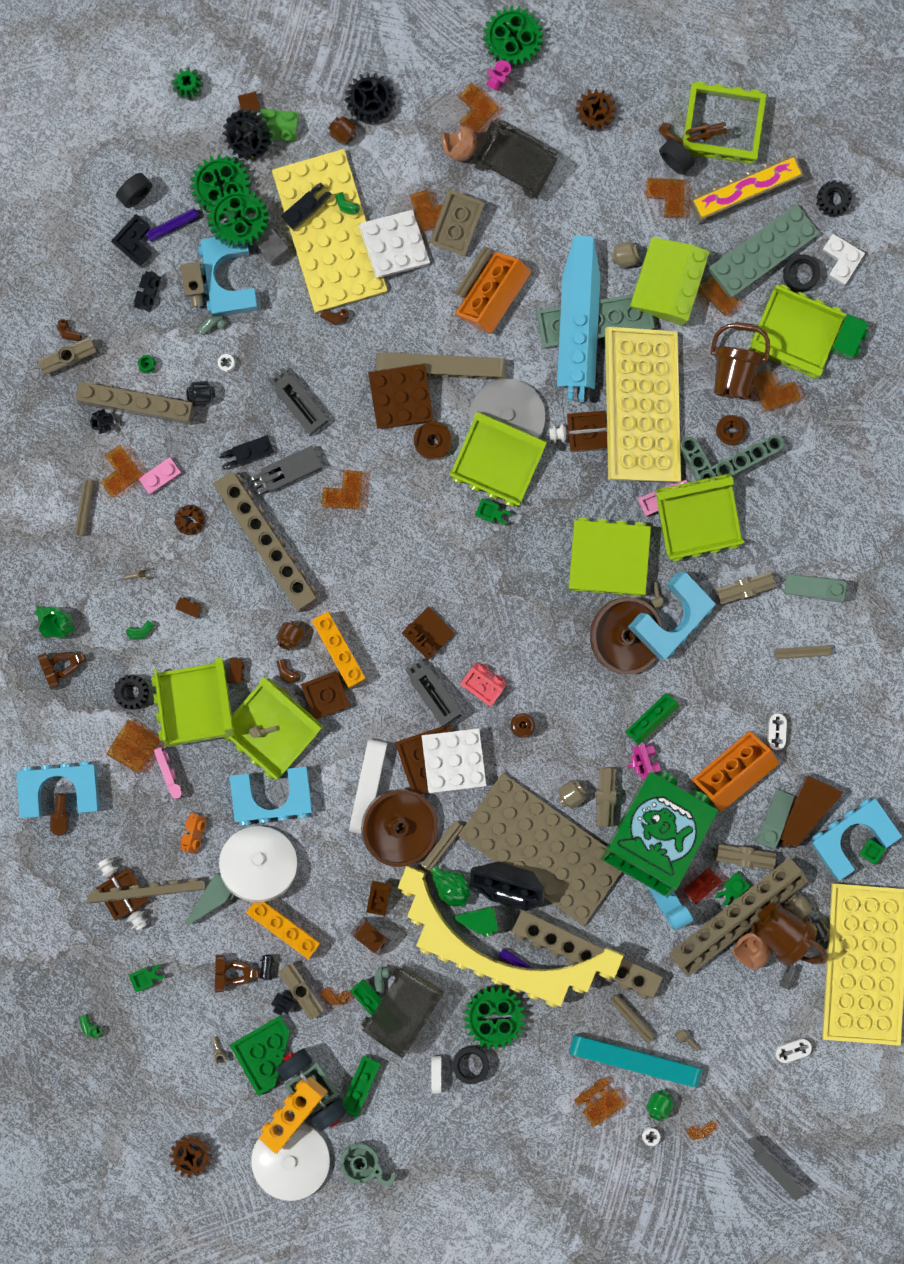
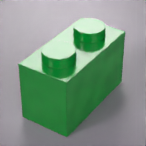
(849, 336)

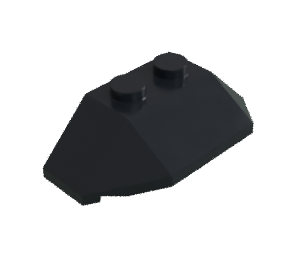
(508, 885)

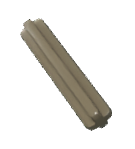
(473, 272)
(84, 507)
(800, 652)
(442, 846)
(632, 1018)

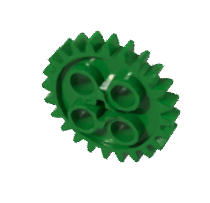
(498, 45)
(205, 190)
(248, 205)
(495, 1035)

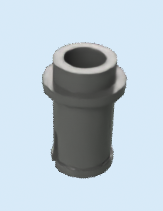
(788, 977)

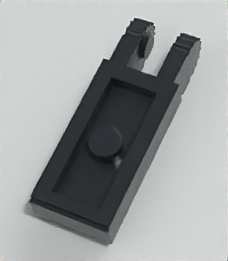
(305, 207)
(248, 452)

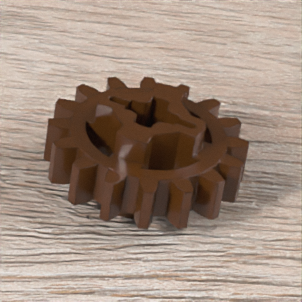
(602, 112)
(182, 1159)

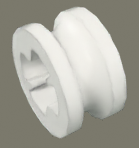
(227, 357)
(655, 1140)

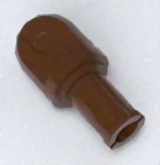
(707, 131)
(59, 817)

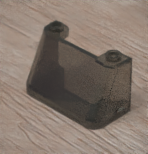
(517, 157)
(402, 1010)

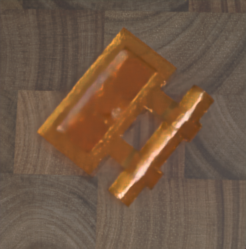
(603, 1106)

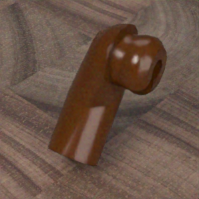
(337, 318)

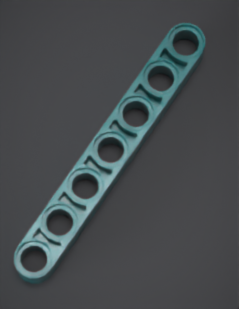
(635, 1061)

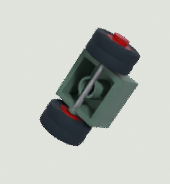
(293, 1065)

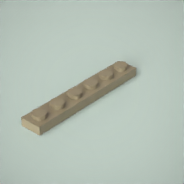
(136, 891)

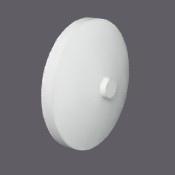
(258, 864)
(296, 1168)

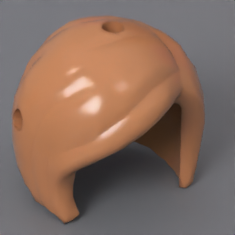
(460, 145)
(751, 951)

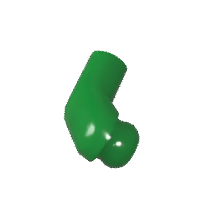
(345, 206)

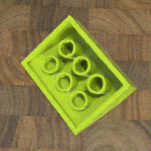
(669, 280)

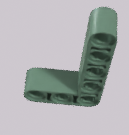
(730, 463)

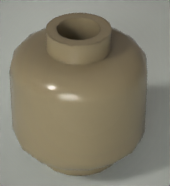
(625, 254)
(572, 794)
(798, 906)

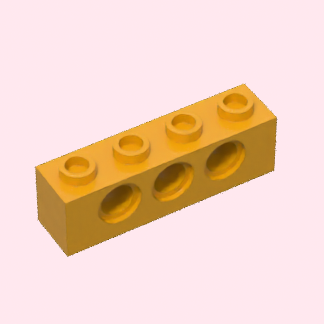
(338, 650)
(283, 928)
(271, 1135)

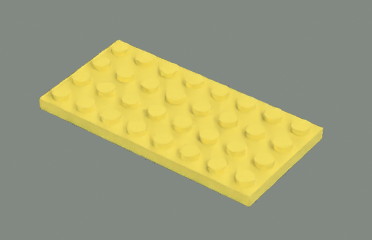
(329, 240)
(642, 405)
(865, 965)

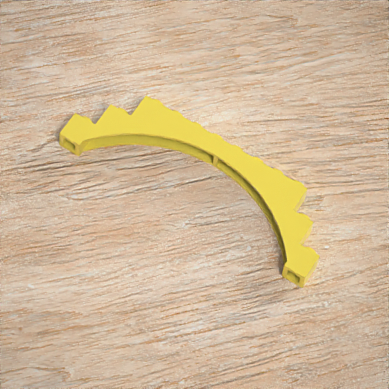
(443, 941)

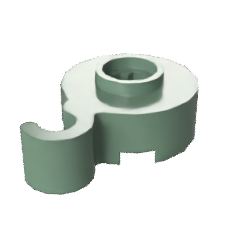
(369, 1170)

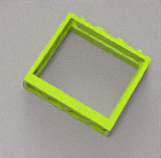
(719, 152)

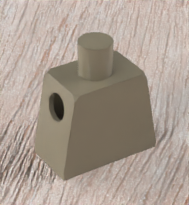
(192, 274)

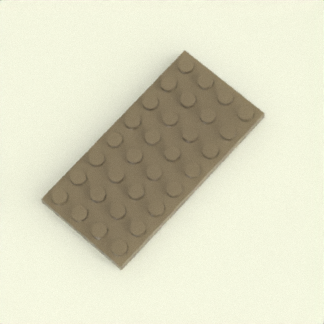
(530, 835)

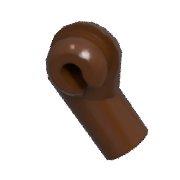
(666, 134)
(66, 332)
(287, 674)

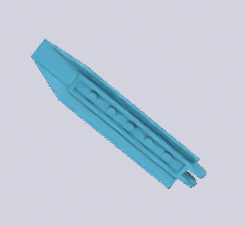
(579, 318)

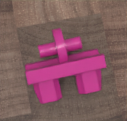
(499, 75)
(641, 761)

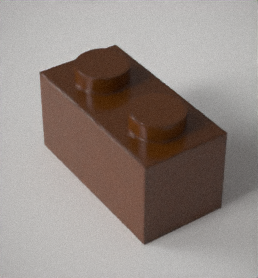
(192, 609)
(235, 670)

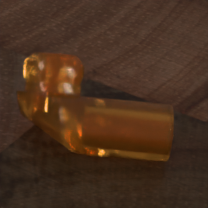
(335, 999)
(702, 1133)

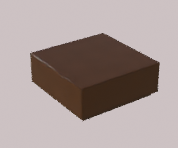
(249, 101)

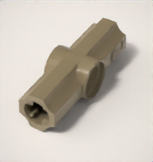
(55, 360)
(745, 588)
(606, 797)
(745, 857)
(308, 1002)

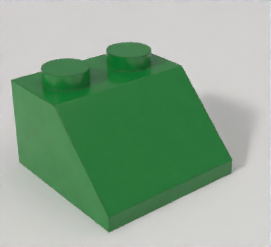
(480, 921)

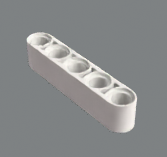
(368, 782)

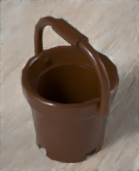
(737, 366)
(787, 935)

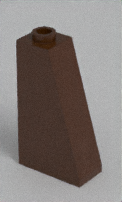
(807, 809)

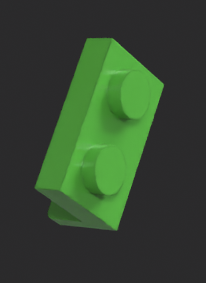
(283, 124)

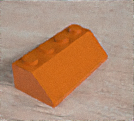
(493, 292)
(735, 771)

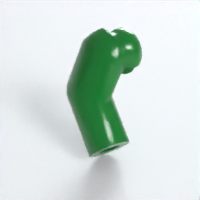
(140, 633)
(89, 1029)

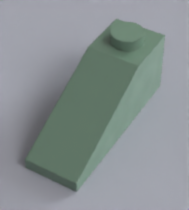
(816, 588)
(774, 820)
(213, 897)

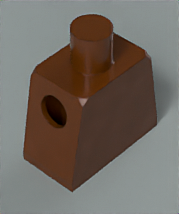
(370, 936)

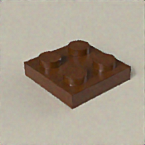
(325, 695)

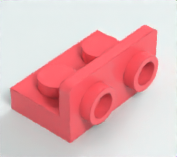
(484, 683)

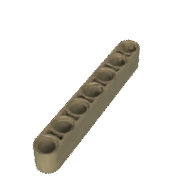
(446, 365)

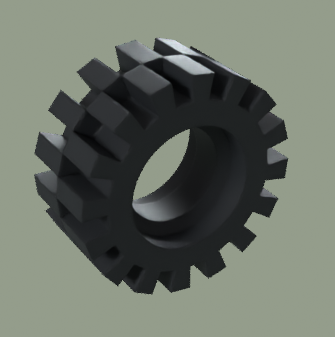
(836, 187)
(139, 700)

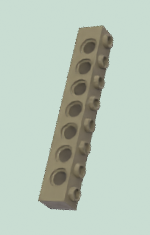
(224, 487)
(737, 917)
(525, 920)

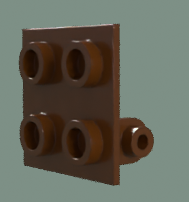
(428, 633)

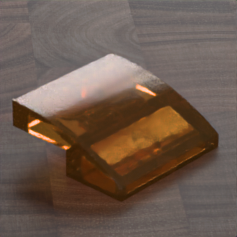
(133, 746)

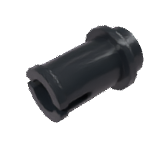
(266, 967)

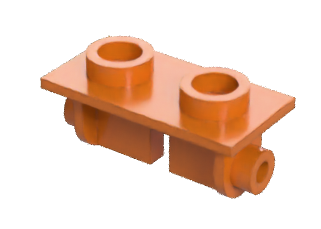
(196, 825)

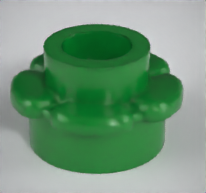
(146, 359)

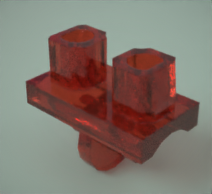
(702, 885)

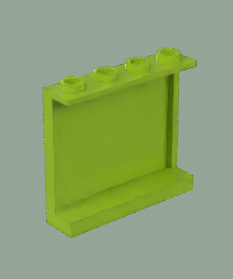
(798, 331)
(498, 459)
(698, 517)
(609, 557)
(193, 704)
(267, 708)

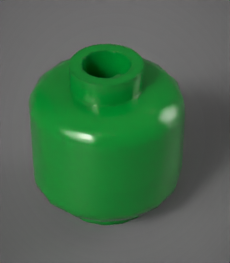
(660, 1105)

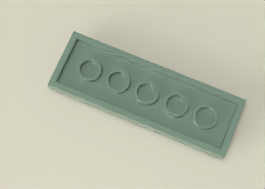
(763, 251)
(612, 313)

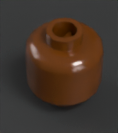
(342, 130)
(290, 635)
(520, 732)

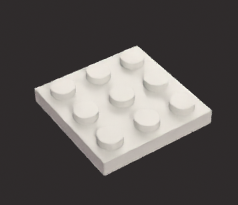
(394, 244)
(453, 760)

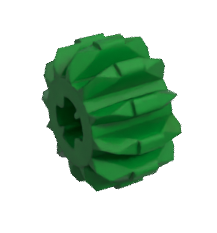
(181, 78)

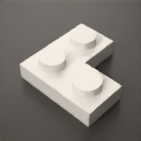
(846, 256)

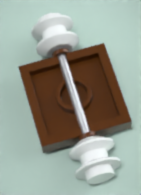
(585, 431)
(122, 907)

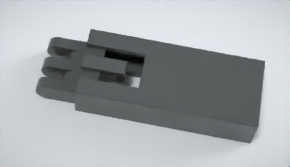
(303, 407)
(293, 467)
(438, 700)
(775, 1170)

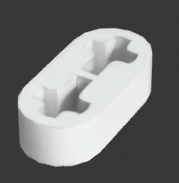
(781, 731)
(795, 1054)
(435, 1074)

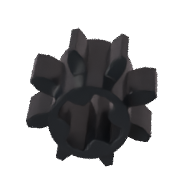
(102, 421)
(282, 1003)

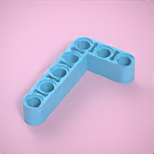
(674, 912)

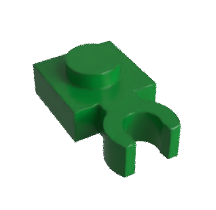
(489, 511)
(734, 886)
(143, 978)

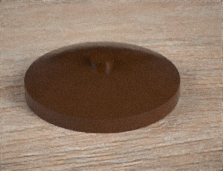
(615, 643)
(399, 827)

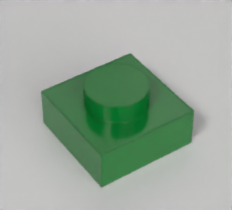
(871, 851)

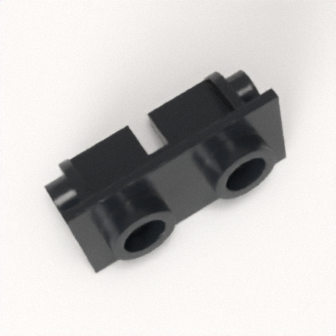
(150, 283)

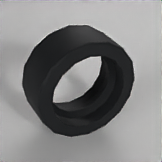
(676, 156)
(134, 190)
(801, 258)
(485, 1065)

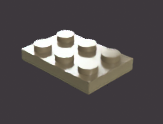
(456, 222)

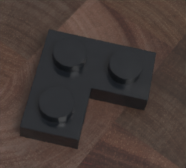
(128, 240)

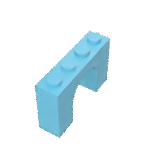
(223, 301)
(695, 607)
(32, 781)
(247, 809)
(828, 843)

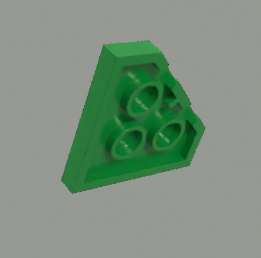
(262, 1052)

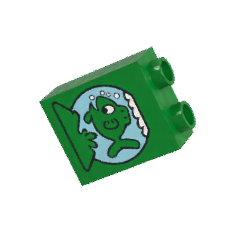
(660, 833)

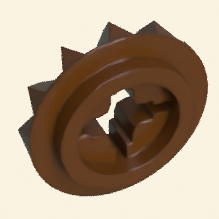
(737, 424)
(192, 528)

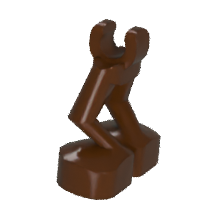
(48, 666)
(222, 966)

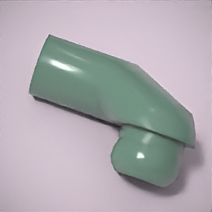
(379, 979)

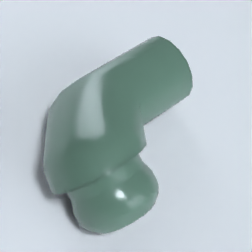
(211, 322)

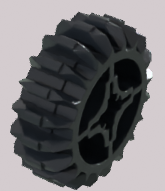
(357, 88)
(238, 123)

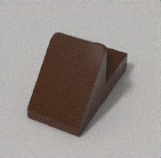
(378, 898)

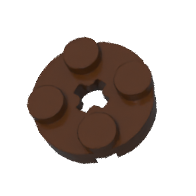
(423, 446)

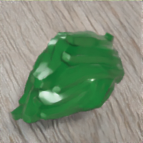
(54, 622)
(451, 887)

